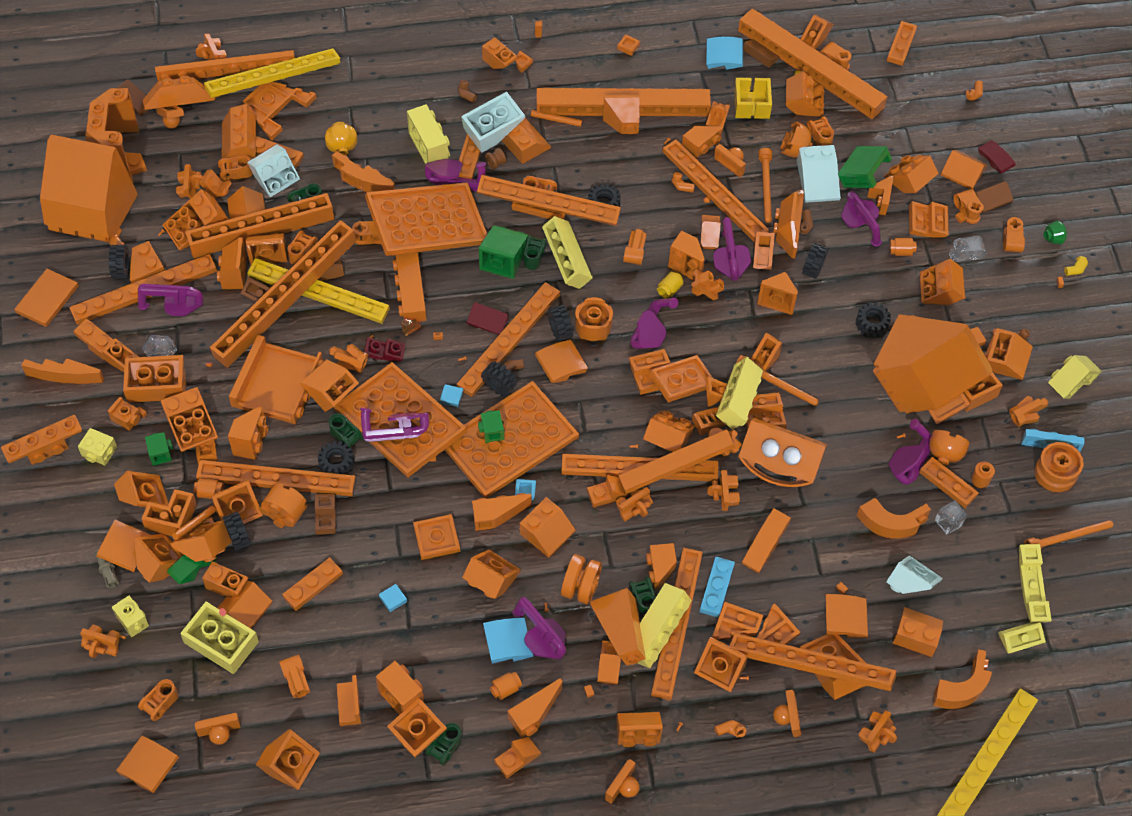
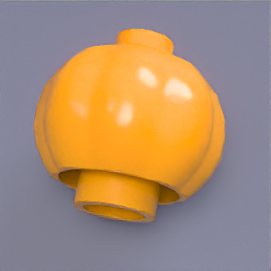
(341, 138)

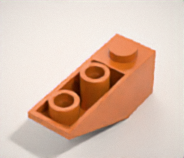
(495, 511)

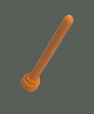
(765, 158)
(785, 386)
(1070, 535)

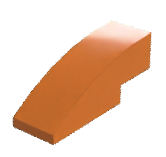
(766, 540)

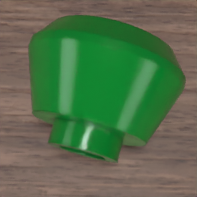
(1055, 233)

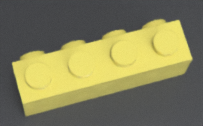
(567, 252)
(739, 393)
(662, 620)

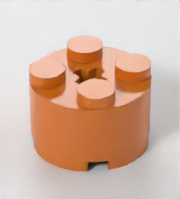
(593, 319)
(283, 506)

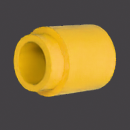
(670, 285)

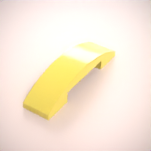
(1032, 583)

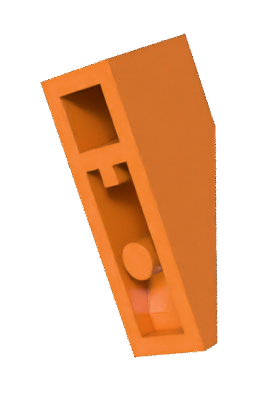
(530, 713)

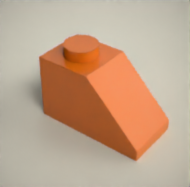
(816, 31)

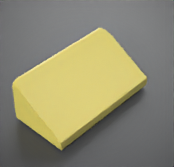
(1022, 637)

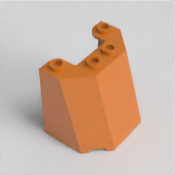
(108, 117)

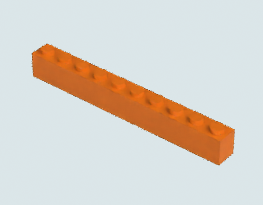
(815, 64)
(651, 101)
(283, 294)

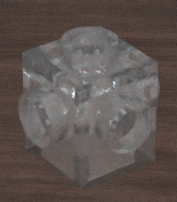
(159, 346)

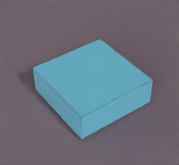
(451, 396)
(526, 487)
(392, 598)

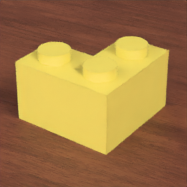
(1073, 375)

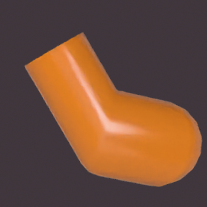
(975, 93)
(680, 184)
(116, 240)
(732, 727)

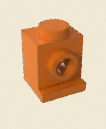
(124, 414)

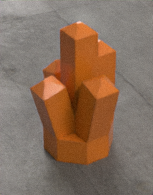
(351, 358)
(1026, 411)

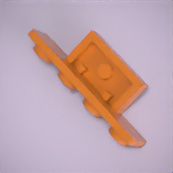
(44, 442)

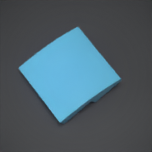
(724, 52)
(506, 639)

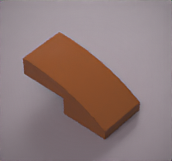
(136, 96)
(325, 514)

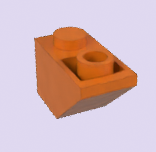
(497, 54)
(701, 138)
(662, 563)
(223, 580)

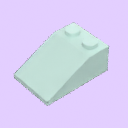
(492, 121)
(819, 173)

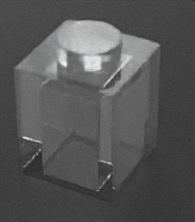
(951, 517)

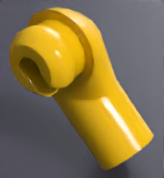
(1078, 268)

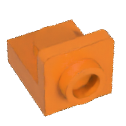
(214, 184)

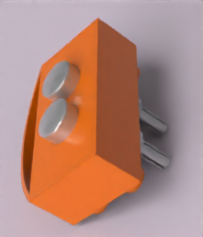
(781, 453)

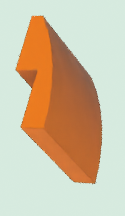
(928, 219)
(561, 361)
(641, 368)
(768, 409)
(120, 545)
(846, 616)
(147, 764)

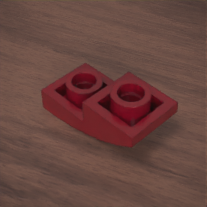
(998, 157)
(380, 350)

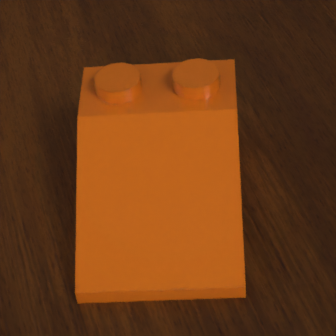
(834, 646)

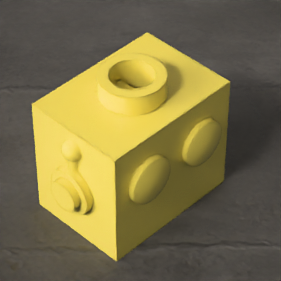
(97, 447)
(130, 616)

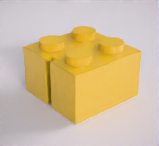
(753, 103)

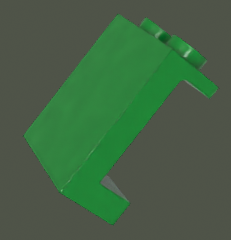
(862, 165)

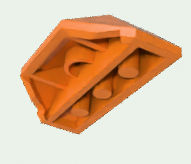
(176, 92)
(789, 222)

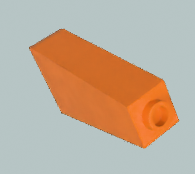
(621, 623)

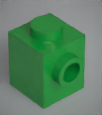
(491, 426)
(159, 448)

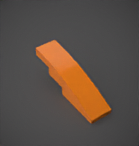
(67, 372)

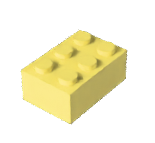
(427, 134)
(219, 637)

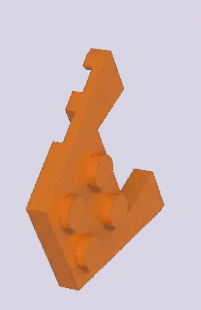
(270, 99)

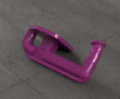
(448, 170)
(861, 212)
(732, 259)
(178, 299)
(649, 329)
(404, 430)
(911, 457)
(547, 636)

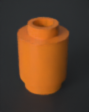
(902, 246)
(983, 474)
(206, 487)
(505, 685)

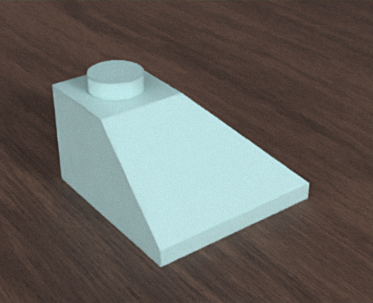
(912, 577)

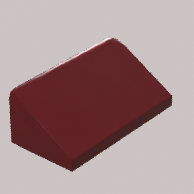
(487, 318)

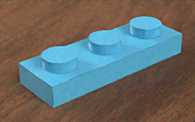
(1042, 439)
(717, 587)

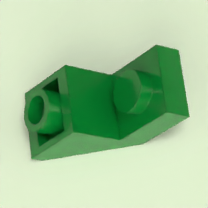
(186, 569)

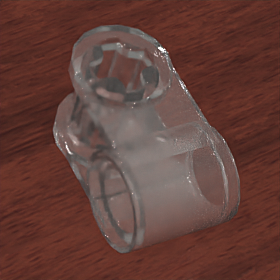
(968, 249)

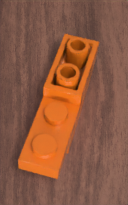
(363, 179)
(103, 345)

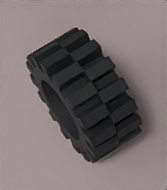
(605, 192)
(815, 260)
(119, 261)
(875, 311)
(560, 323)
(499, 378)
(336, 449)
(236, 531)

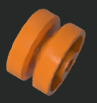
(1058, 467)
(581, 579)

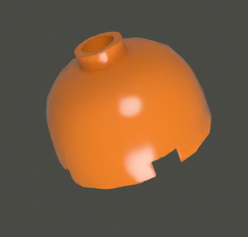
(795, 139)
(947, 447)

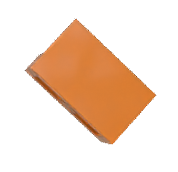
(348, 702)

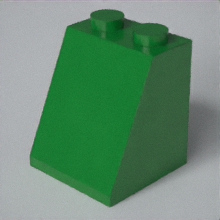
(502, 251)

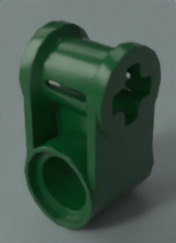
(304, 193)
(534, 252)
(347, 432)
(643, 594)
(444, 747)

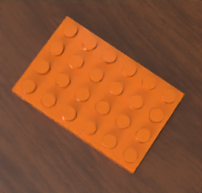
(426, 218)
(396, 393)
(531, 435)

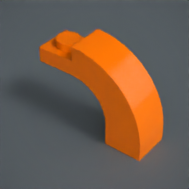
(891, 525)
(958, 695)

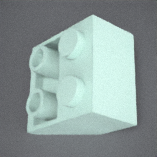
(273, 170)

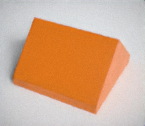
(963, 169)
(245, 202)
(778, 293)
(237, 498)
(248, 606)
(721, 664)
(416, 727)

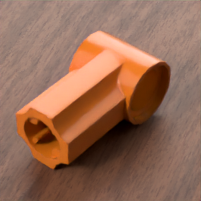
(635, 250)
(294, 673)

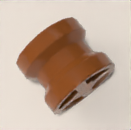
(495, 158)

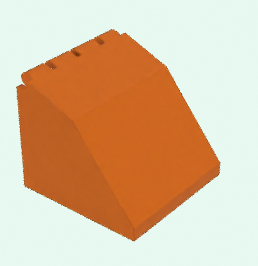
(85, 188)
(928, 363)

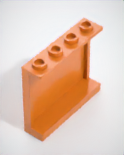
(273, 381)

